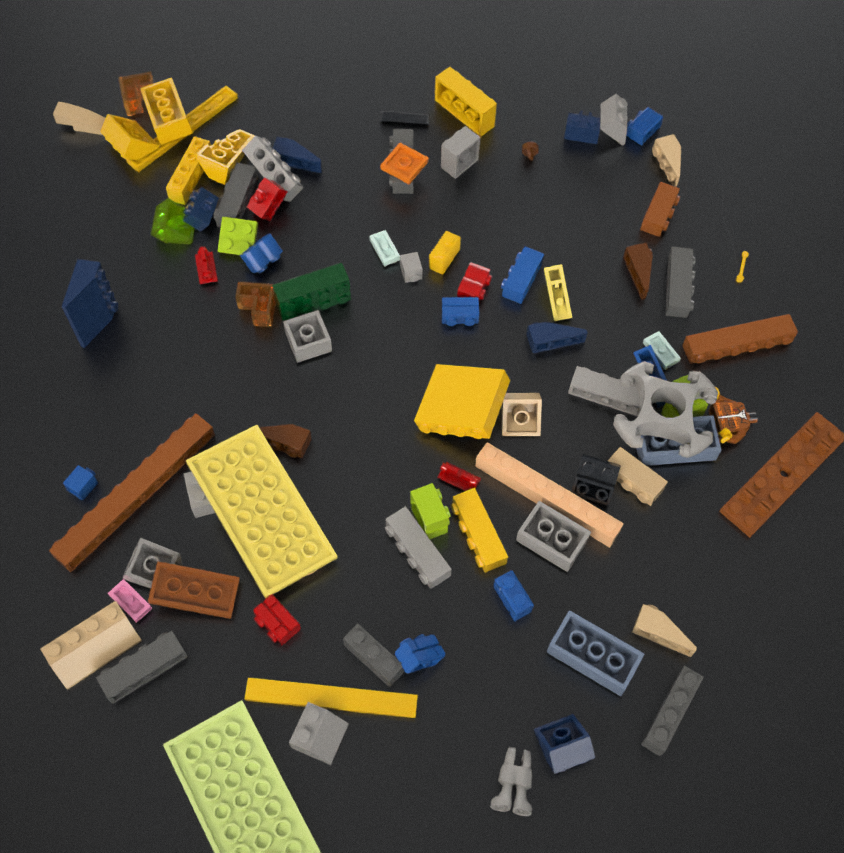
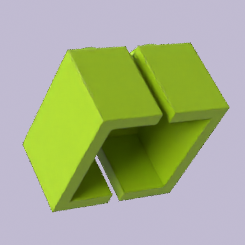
(430, 511)

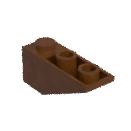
(288, 438)

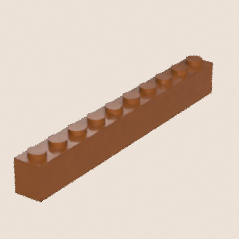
(132, 493)

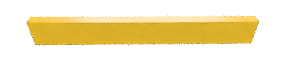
(195, 118)
(331, 697)

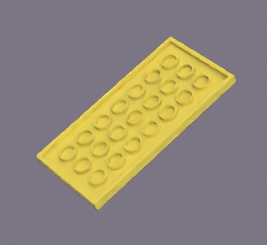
(261, 510)

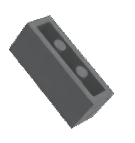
(373, 655)

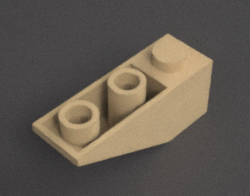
(668, 153)

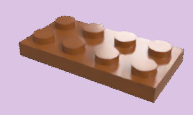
(193, 590)

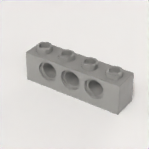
(255, 150)

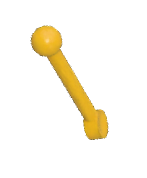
(745, 254)

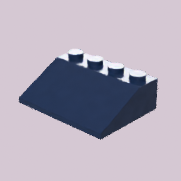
(89, 301)

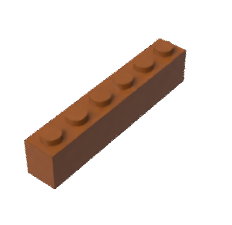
(739, 339)

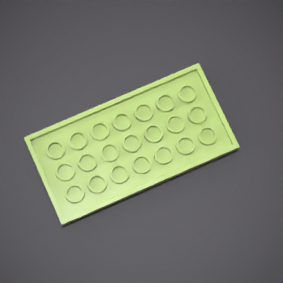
(238, 787)

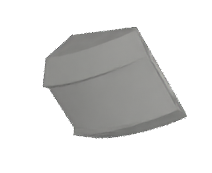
(144, 561)

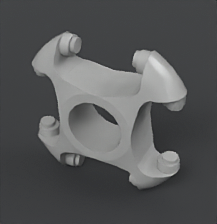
(677, 394)

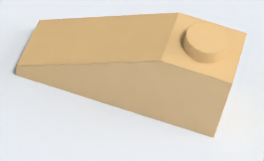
(660, 629)

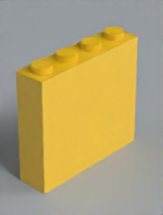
(462, 401)

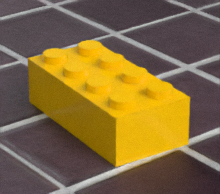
(465, 101)
(166, 111)

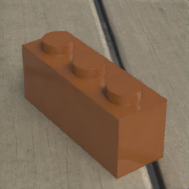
(661, 209)

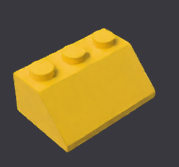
(128, 137)

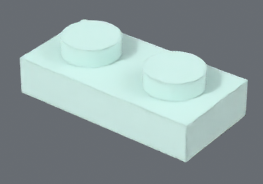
(384, 248)
(664, 352)

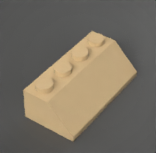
(91, 645)

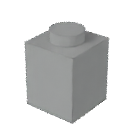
(411, 267)

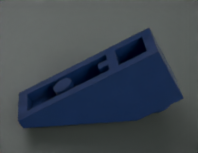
(297, 155)
(551, 336)

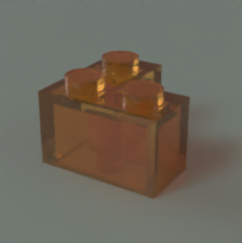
(132, 93)
(259, 299)

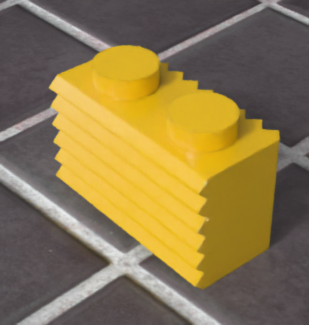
(444, 252)

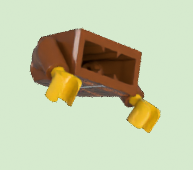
(731, 419)

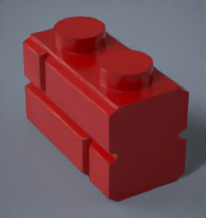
(276, 620)

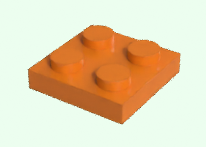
(404, 163)

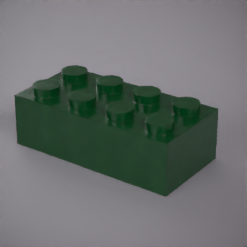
(312, 292)

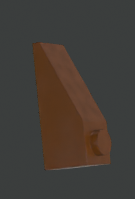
(639, 262)

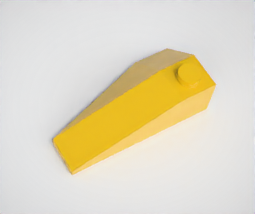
(223, 155)

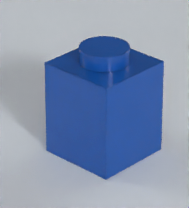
(81, 482)

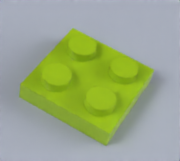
(236, 235)

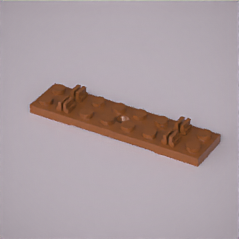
(770, 489)

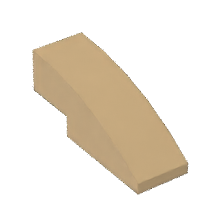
(79, 118)

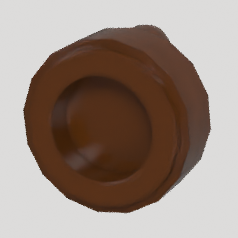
(530, 149)

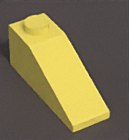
(557, 292)

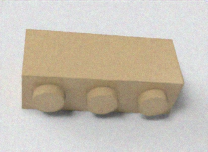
(638, 477)

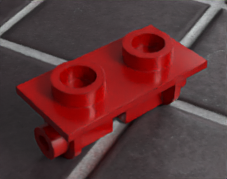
(205, 266)
(458, 477)

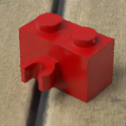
(267, 199)

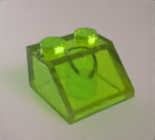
(169, 223)

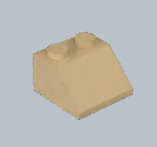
(521, 414)

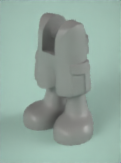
(515, 776)

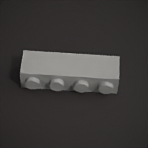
(604, 391)
(418, 548)

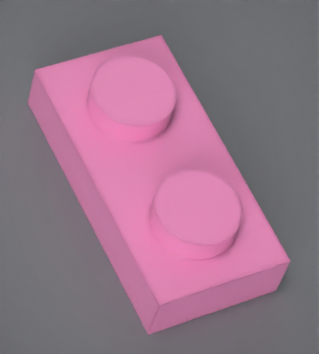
(130, 601)

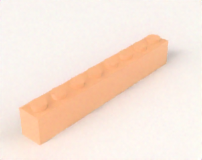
(540, 488)

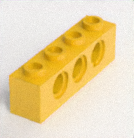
(187, 173)

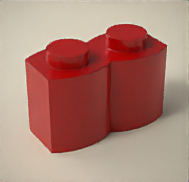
(474, 281)

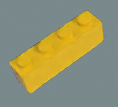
(479, 530)

